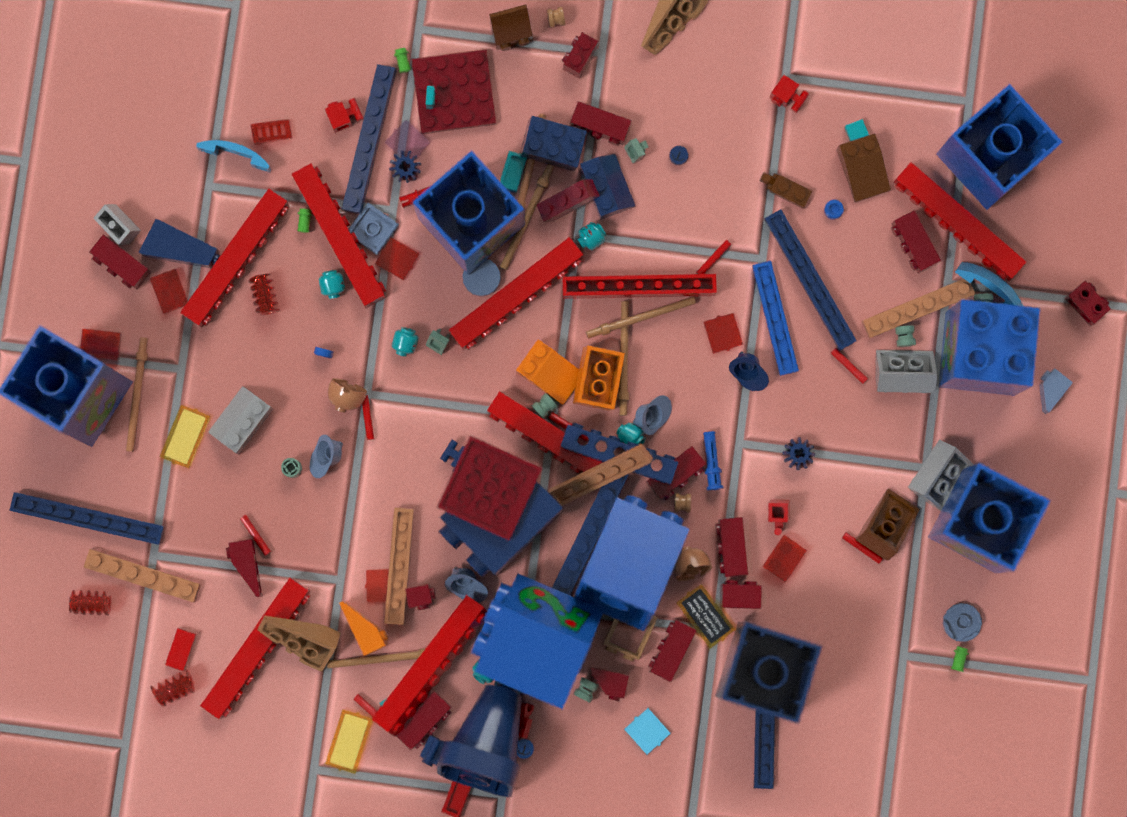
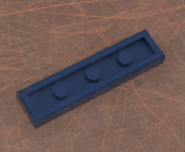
(764, 751)

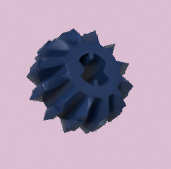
(401, 171)
(805, 451)

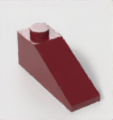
(244, 560)

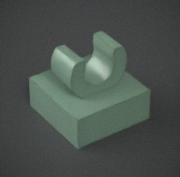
(636, 150)
(437, 341)

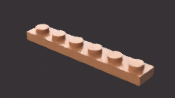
(918, 308)
(601, 475)
(398, 566)
(141, 575)

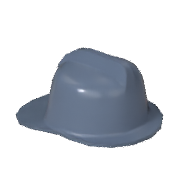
(653, 415)
(326, 454)
(464, 582)

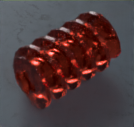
(263, 295)
(90, 603)
(174, 689)

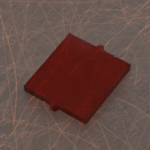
(397, 258)
(723, 333)
(376, 585)

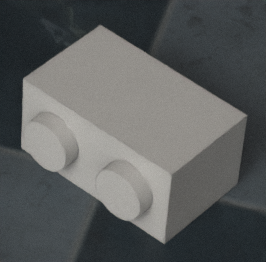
(117, 224)

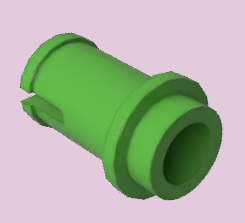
(402, 59)
(304, 220)
(959, 658)

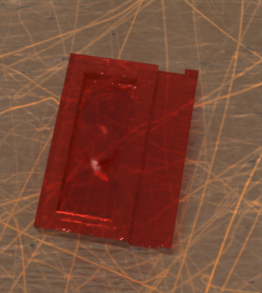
(169, 291)
(101, 343)
(784, 558)

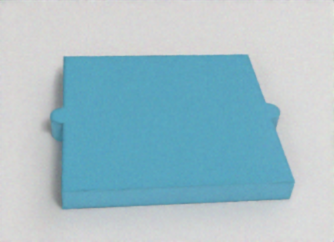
(647, 731)

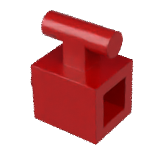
(785, 92)
(340, 116)
(778, 512)

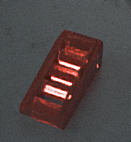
(264, 139)

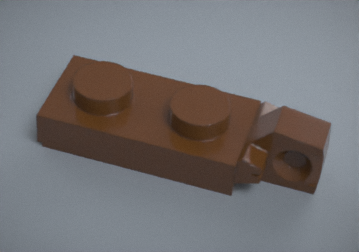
(786, 189)

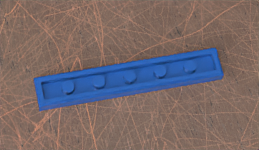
(775, 318)

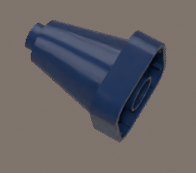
(486, 743)

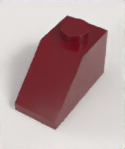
(611, 683)

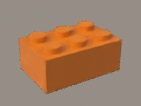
(598, 378)

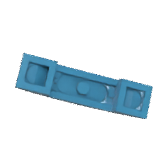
(213, 146)
(992, 281)

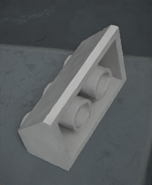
(905, 371)
(240, 420)
(939, 474)

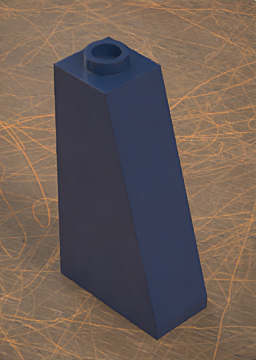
(177, 246)

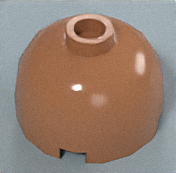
(345, 395)
(690, 563)

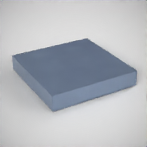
(373, 228)

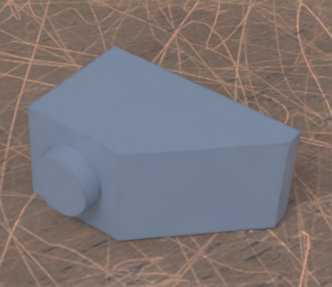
(1052, 389)

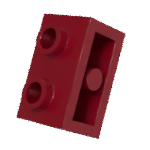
(580, 55)
(1088, 303)
(420, 596)

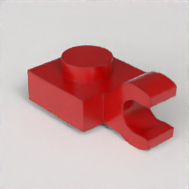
(525, 722)

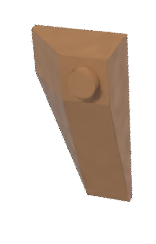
(668, 19)
(307, 640)

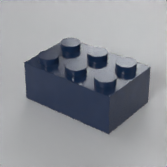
(552, 143)

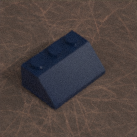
(610, 184)

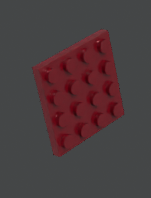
(461, 92)
(489, 487)

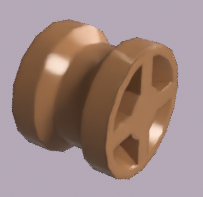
(556, 17)
(682, 502)

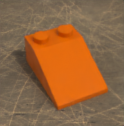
(549, 372)
(367, 634)

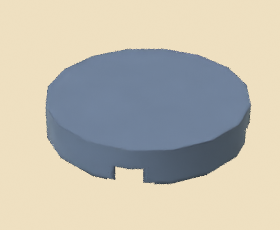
(483, 279)
(962, 622)

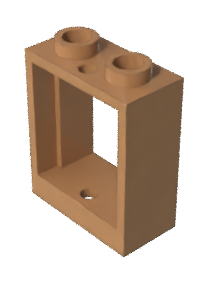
(628, 654)

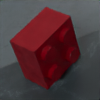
(740, 596)

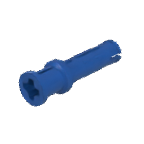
(713, 470)

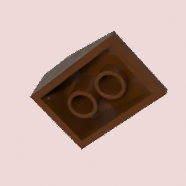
(511, 27)
(864, 167)
(888, 525)

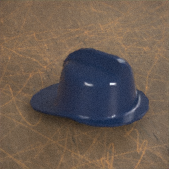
(749, 372)

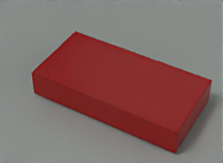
(180, 649)
(456, 799)

